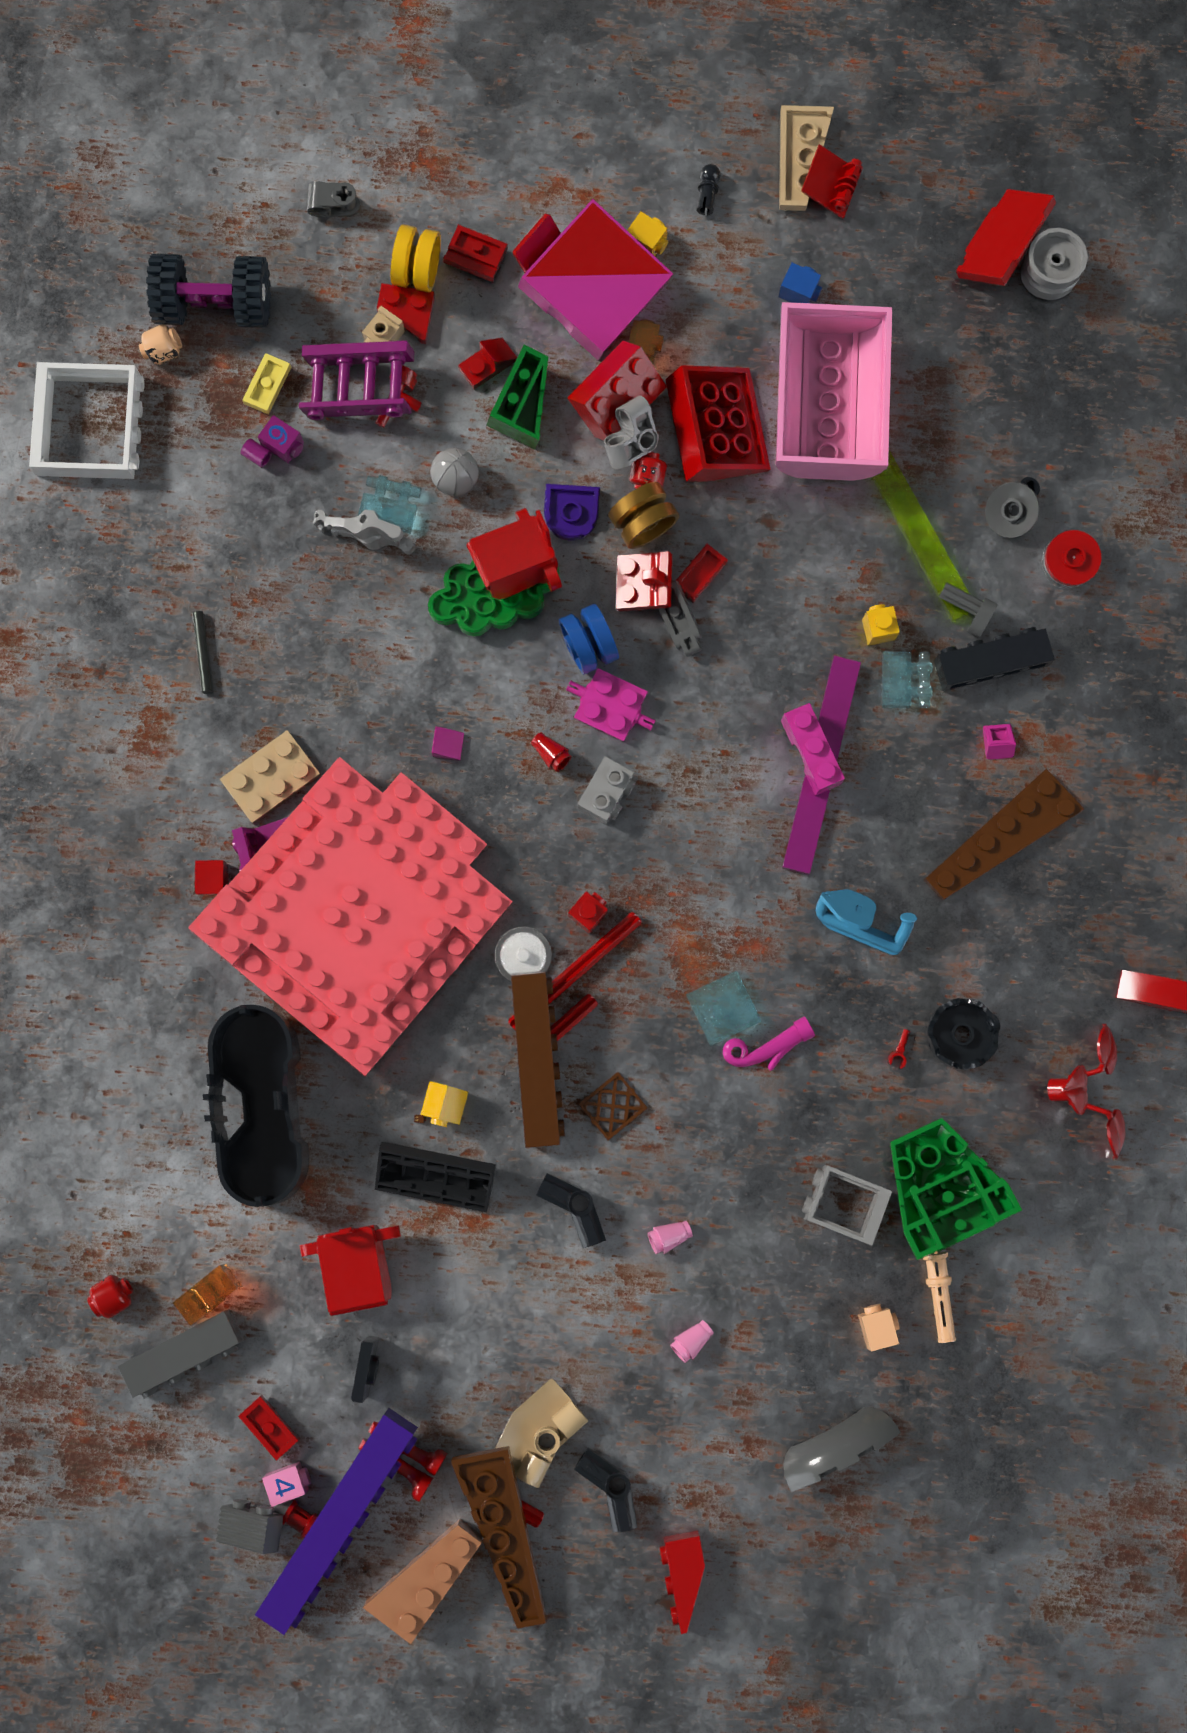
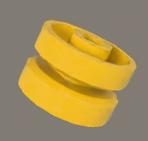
(415, 258)

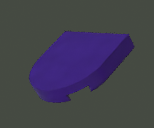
(571, 510)

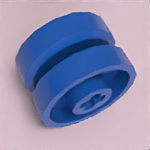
(585, 640)

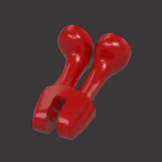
(419, 1480)

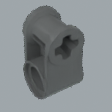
(331, 200)

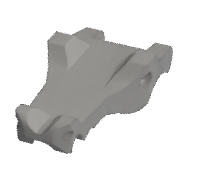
(366, 529)

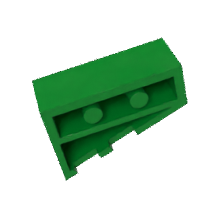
(521, 399)

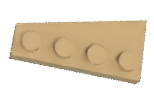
(800, 134)

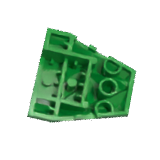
(946, 1189)

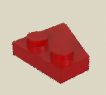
(410, 306)

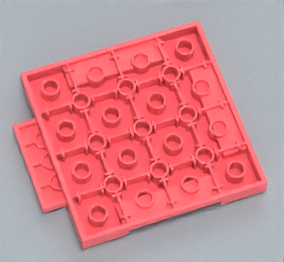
(356, 911)

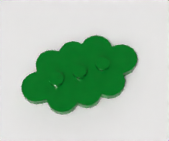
(474, 608)

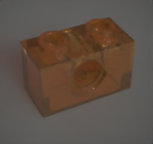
(207, 1294)

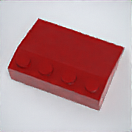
(717, 422)

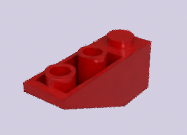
(686, 1568)

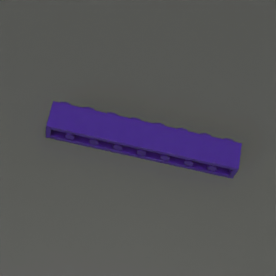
(336, 1521)

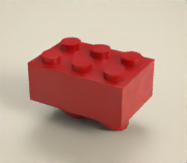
(613, 383)

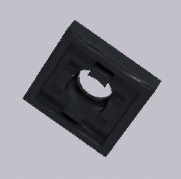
(366, 1369)

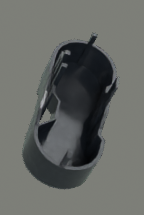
(258, 1056)

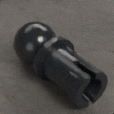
(708, 188)

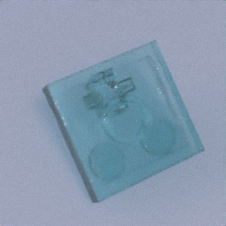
(723, 1008)

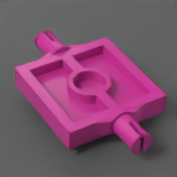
(610, 705)

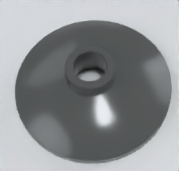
(1000, 506)

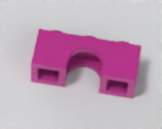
(819, 761)

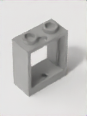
(874, 1213)

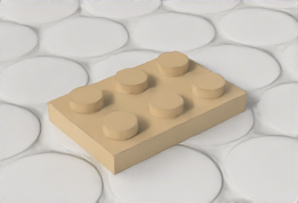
(270, 777)

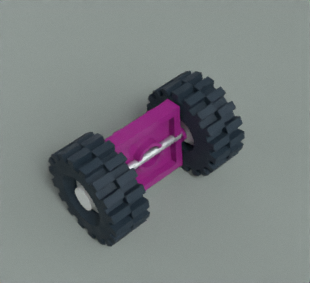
(170, 291)

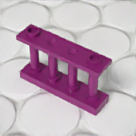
(345, 356)

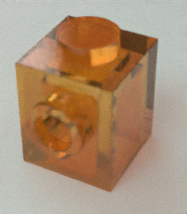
(646, 334)

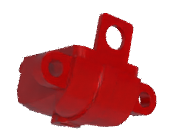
(516, 556)
(354, 1267)

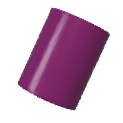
(256, 453)

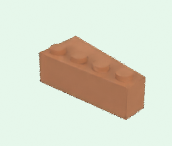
(418, 1588)

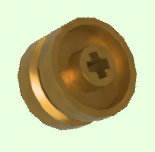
(643, 515)

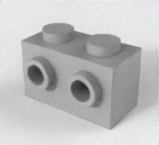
(606, 790)

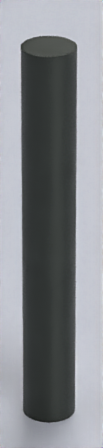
(202, 652)

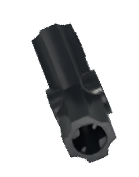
(586, 1222)
(620, 1503)

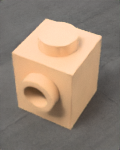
(879, 1327)

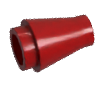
(552, 753)

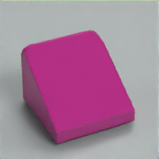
(999, 741)
(447, 743)

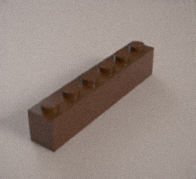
(535, 1059)

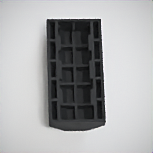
(434, 1176)

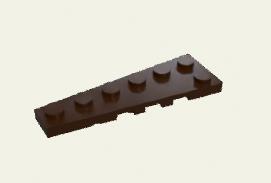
(1018, 824)
(497, 1508)

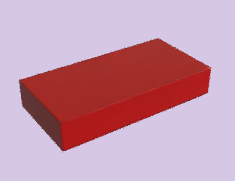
(701, 572)

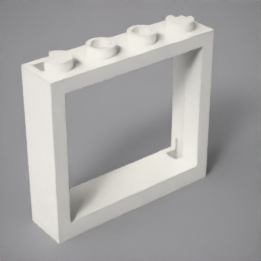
(42, 417)

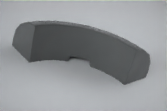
(838, 1447)

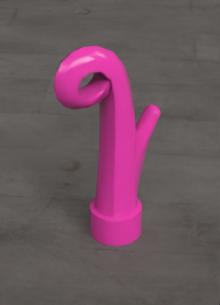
(774, 1048)

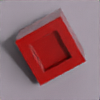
(210, 876)

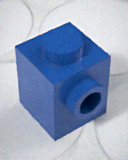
(800, 285)

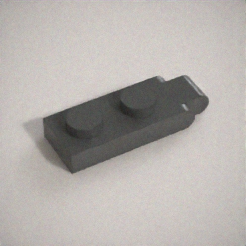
(682, 622)

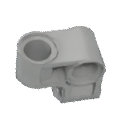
(636, 435)

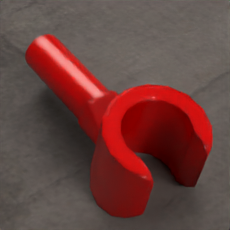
(900, 1049)

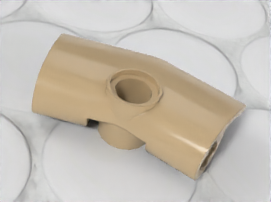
(543, 1412)

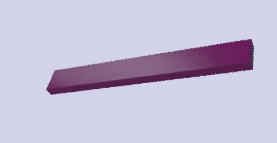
(812, 808)

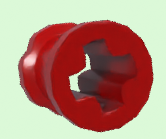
(299, 1519)

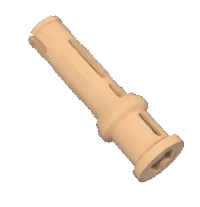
(934, 1280)

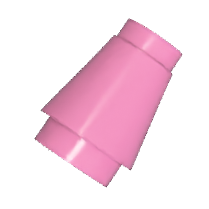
(669, 1236)
(691, 1341)

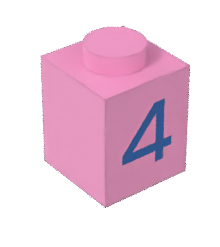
(286, 1483)

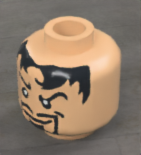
(160, 344)

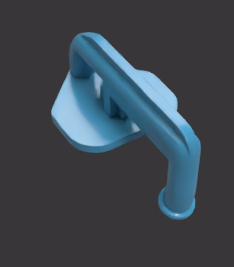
(853, 917)

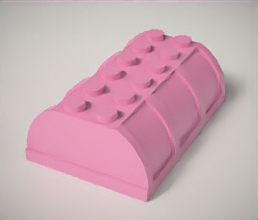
(833, 391)

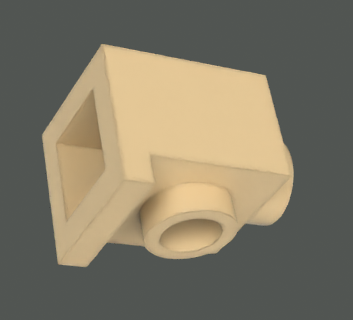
(391, 325)

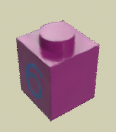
(281, 439)

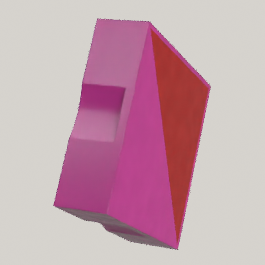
(595, 279)

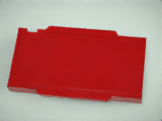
(1005, 236)

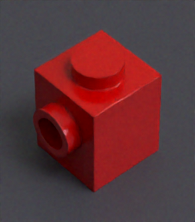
(588, 911)

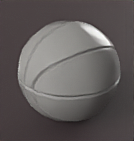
(454, 471)

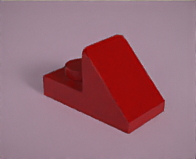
(487, 362)

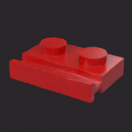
(475, 253)

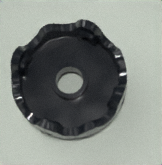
(982, 1029)

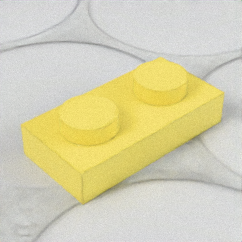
(266, 383)

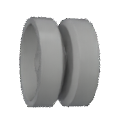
(1053, 263)

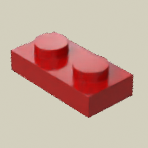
(269, 1427)

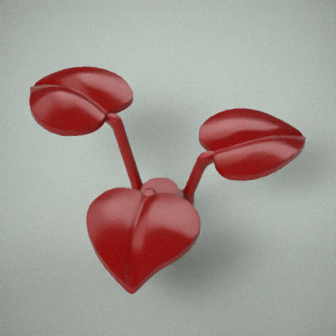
(1075, 1089)

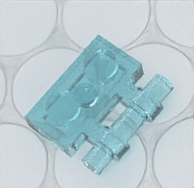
(393, 511)
(897, 679)

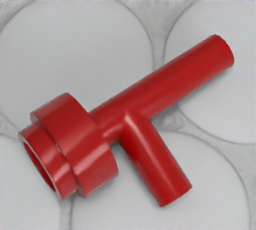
(407, 383)

